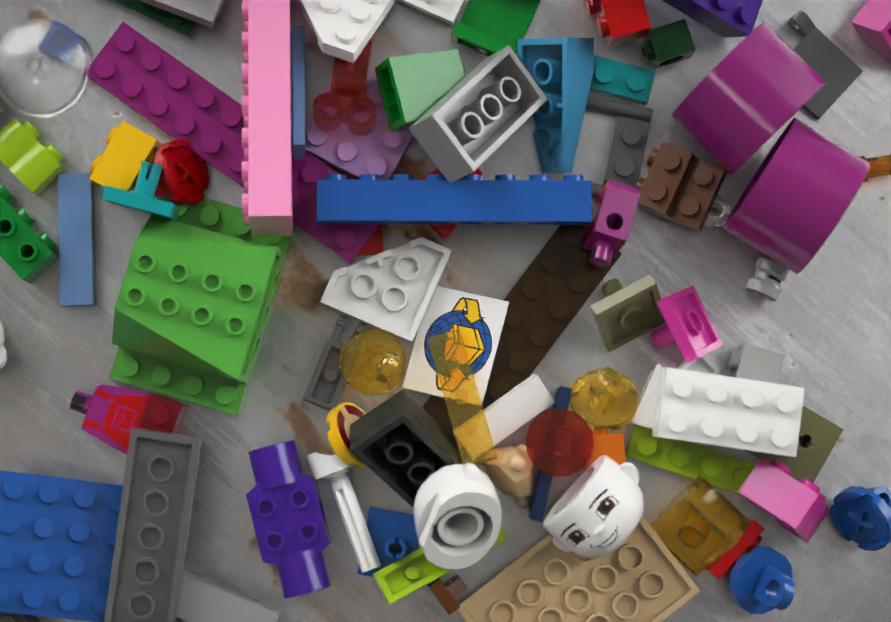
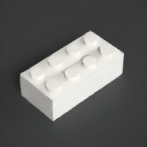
(728, 412)

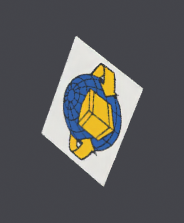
(480, 326)

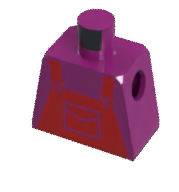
(611, 221)
(111, 413)

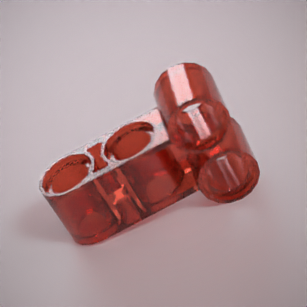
(347, 96)

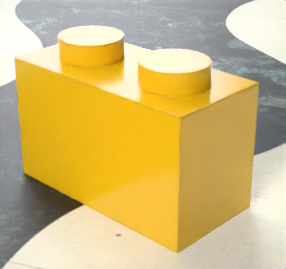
(123, 157)

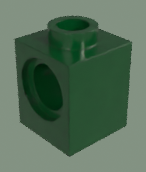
(668, 44)

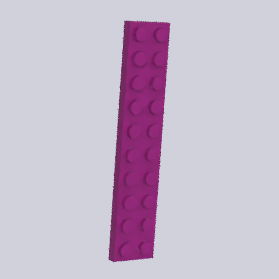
(213, 122)

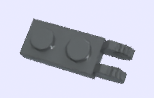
(328, 379)

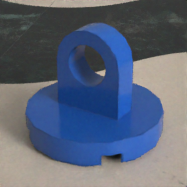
(863, 516)
(762, 581)

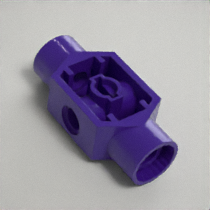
(289, 519)

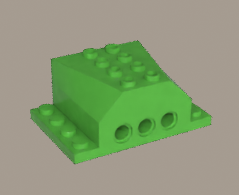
(196, 305)

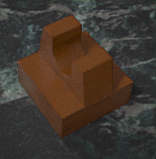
(447, 592)

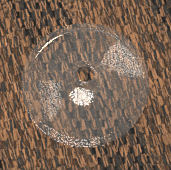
(60, 74)

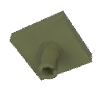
(627, 311)
(815, 444)

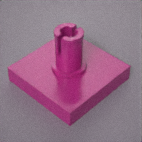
(686, 325)

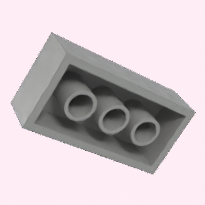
(478, 114)

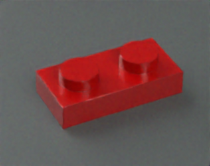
(748, 541)

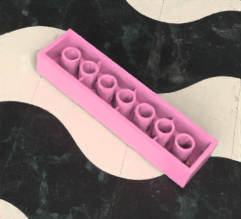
(267, 117)

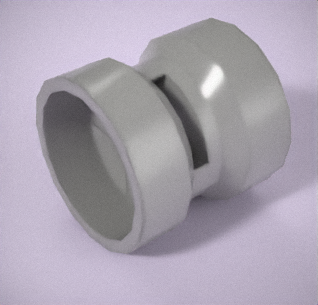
(767, 279)

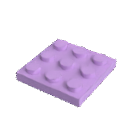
(354, 154)

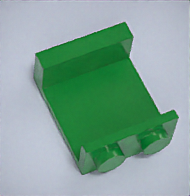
(494, 24)

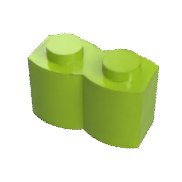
(27, 157)

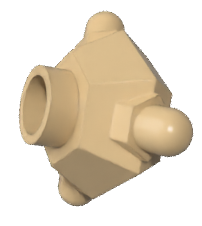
(512, 473)

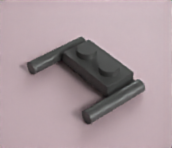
(627, 142)

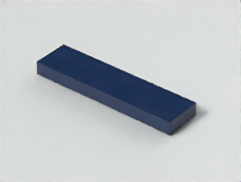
(543, 480)

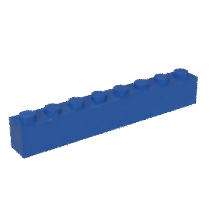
(455, 203)

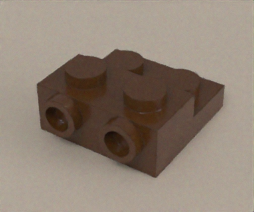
(680, 186)

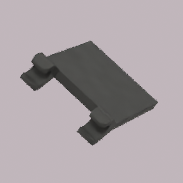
(826, 60)

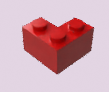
(620, 19)

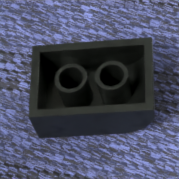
(402, 444)

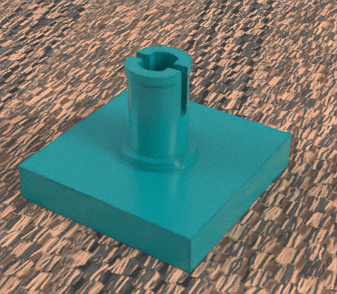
(143, 196)

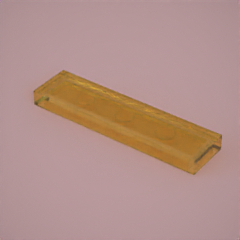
(462, 397)

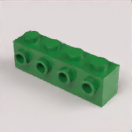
(21, 243)

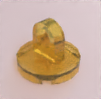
(372, 361)
(604, 399)

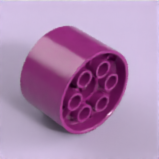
(747, 97)
(797, 196)

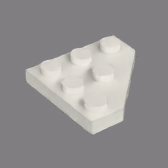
(344, 25)
(390, 287)

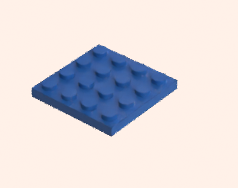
(56, 545)

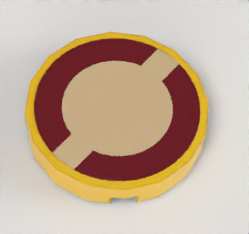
(339, 433)

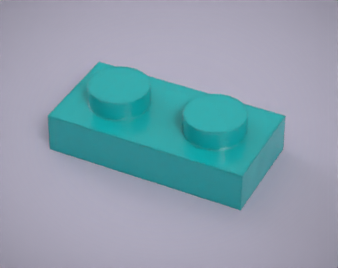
(622, 80)

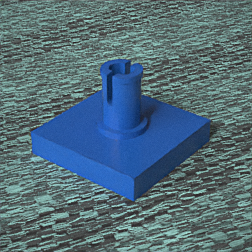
(392, 536)

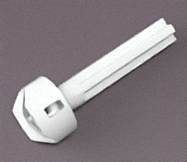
(334, 469)

